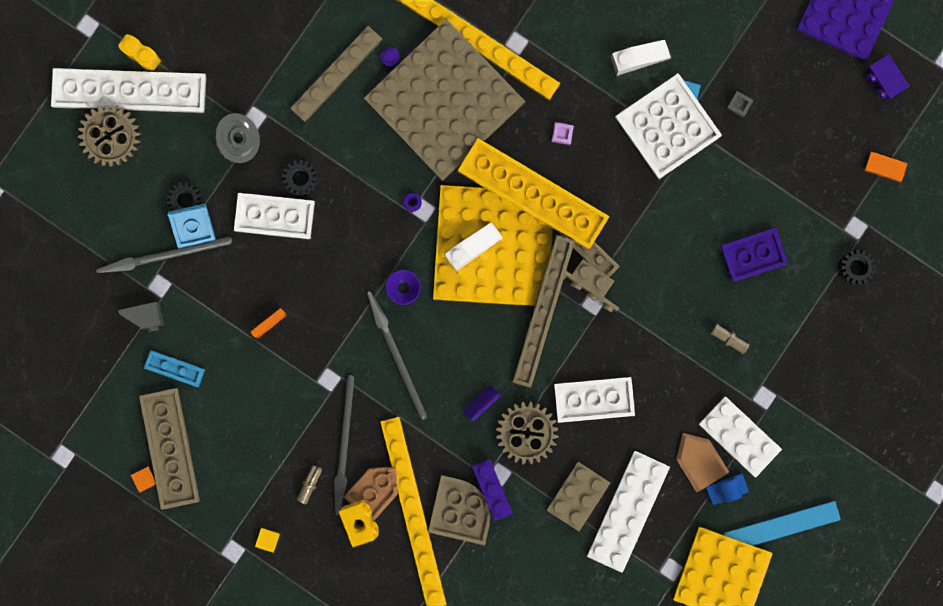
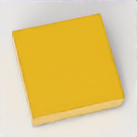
(267, 540)

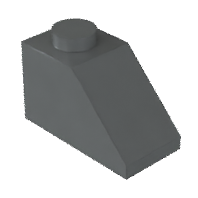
(144, 316)

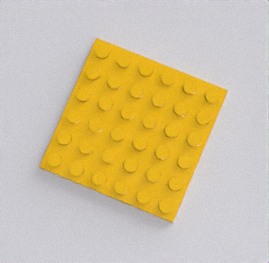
(505, 272)

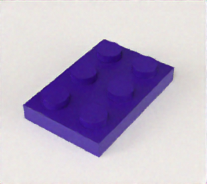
(754, 255)

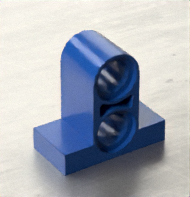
(727, 489)

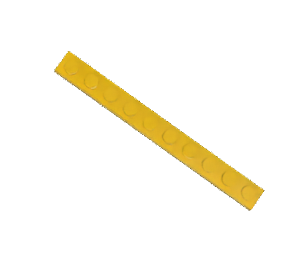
(487, 47)
(413, 513)

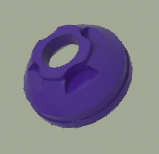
(395, 280)

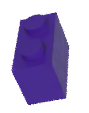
(886, 78)

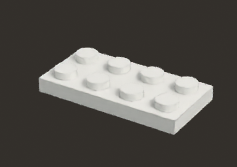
(274, 216)
(594, 399)
(740, 436)

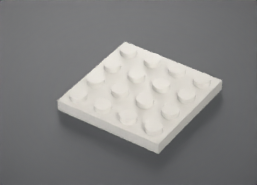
(668, 126)

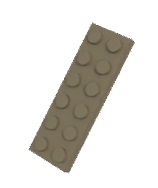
(169, 448)

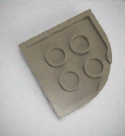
(460, 511)

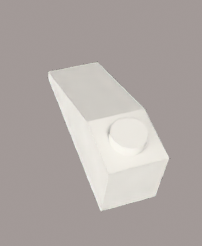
(639, 56)
(473, 246)

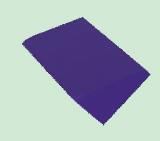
(481, 403)

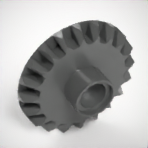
(246, 138)

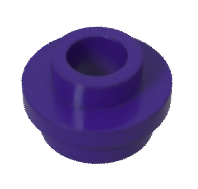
(408, 197)

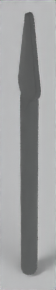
(130, 263)
(382, 323)
(340, 480)

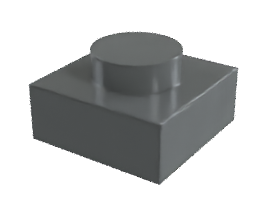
(740, 104)

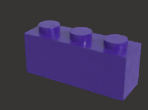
(492, 489)

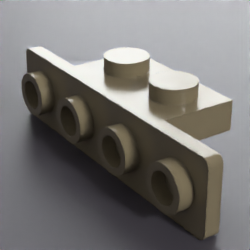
(593, 282)

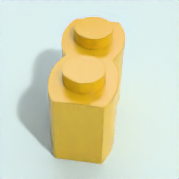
(142, 54)

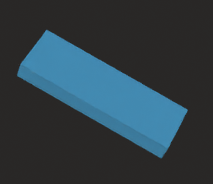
(174, 368)

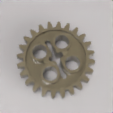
(118, 149)
(525, 451)

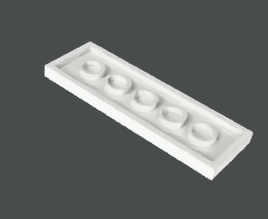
(628, 511)

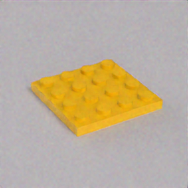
(721, 571)

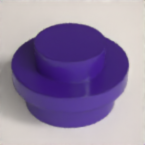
(390, 56)

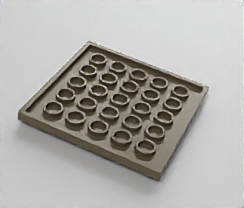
(444, 99)

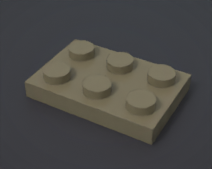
(578, 496)

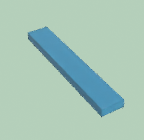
(786, 524)

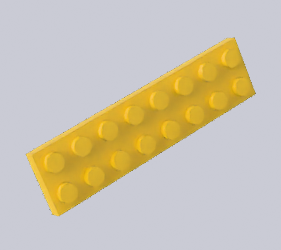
(533, 193)

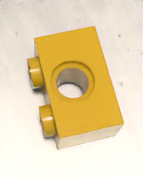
(357, 533)

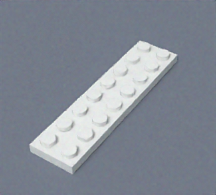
(128, 90)

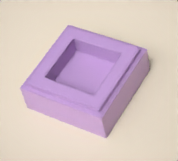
(562, 133)

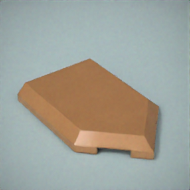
(700, 461)
(377, 487)

